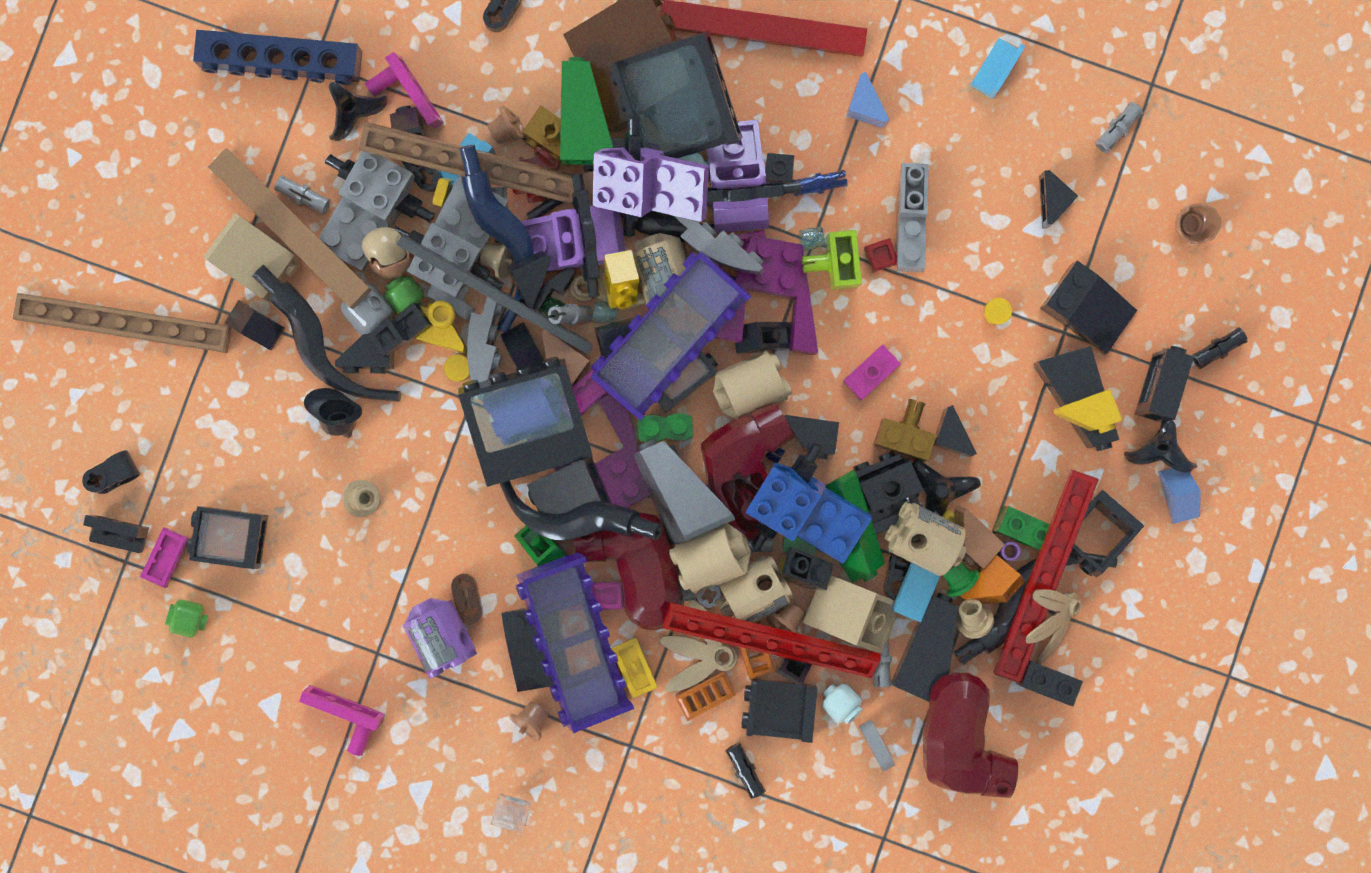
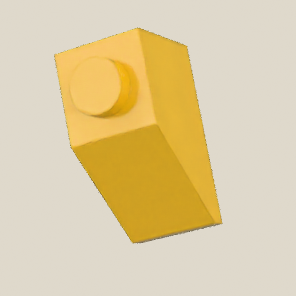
(446, 338)
(1092, 412)

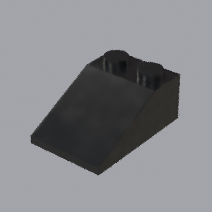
(1089, 307)
(523, 652)

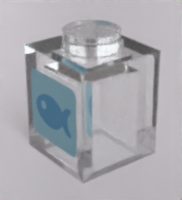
(512, 813)

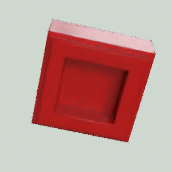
(881, 255)

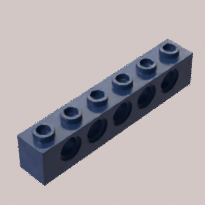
(211, 43)

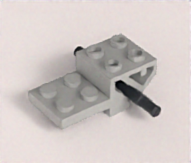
(371, 198)
(456, 238)

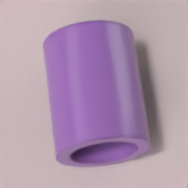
(1016, 551)

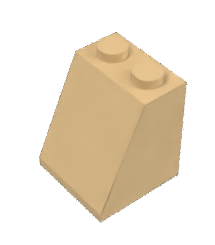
(244, 249)
(852, 614)

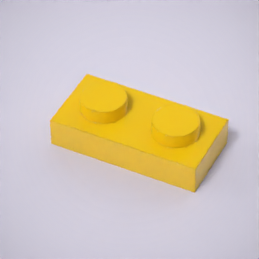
(634, 667)

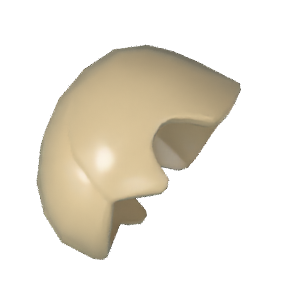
(382, 246)

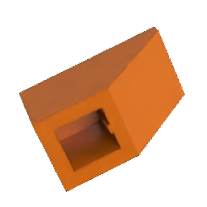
(996, 583)

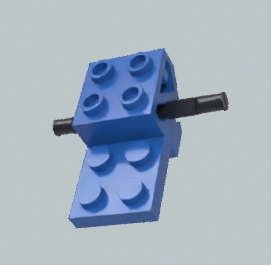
(802, 507)

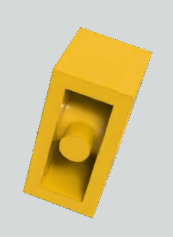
(620, 279)

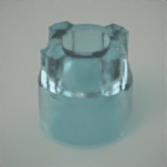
(812, 238)
(603, 314)

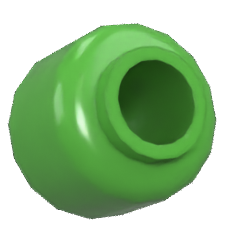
(403, 292)
(186, 618)

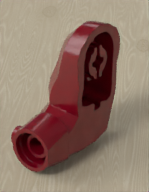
(735, 460)
(644, 568)
(956, 740)

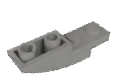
(912, 217)
(723, 249)
(482, 329)

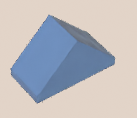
(866, 104)
(1181, 495)

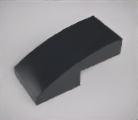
(558, 283)
(401, 330)

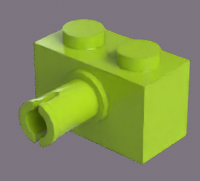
(840, 260)

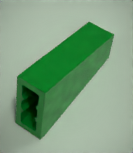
(582, 115)
(866, 554)

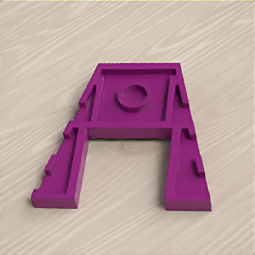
(781, 278)
(619, 470)

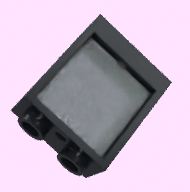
(691, 379)
(1164, 384)
(227, 537)

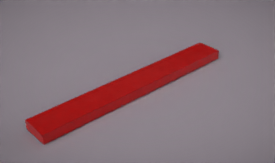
(767, 28)
(1046, 573)
(771, 640)

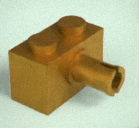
(544, 132)
(906, 436)

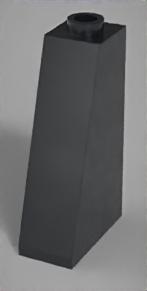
(1072, 379)
(928, 649)

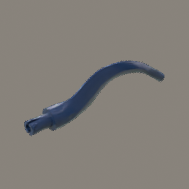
(493, 216)

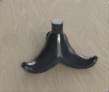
(350, 108)
(1164, 448)
(942, 489)

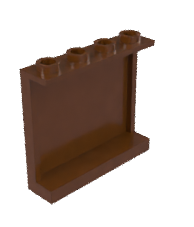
(617, 34)

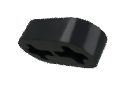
(505, 15)
(420, 178)

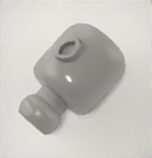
(369, 312)

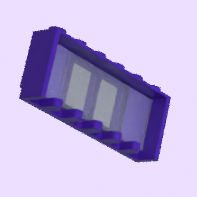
(669, 334)
(573, 642)

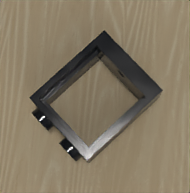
(1122, 519)

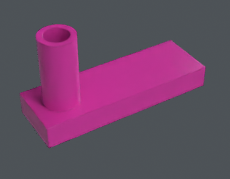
(400, 71)
(364, 717)

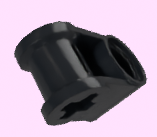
(114, 472)
(895, 571)

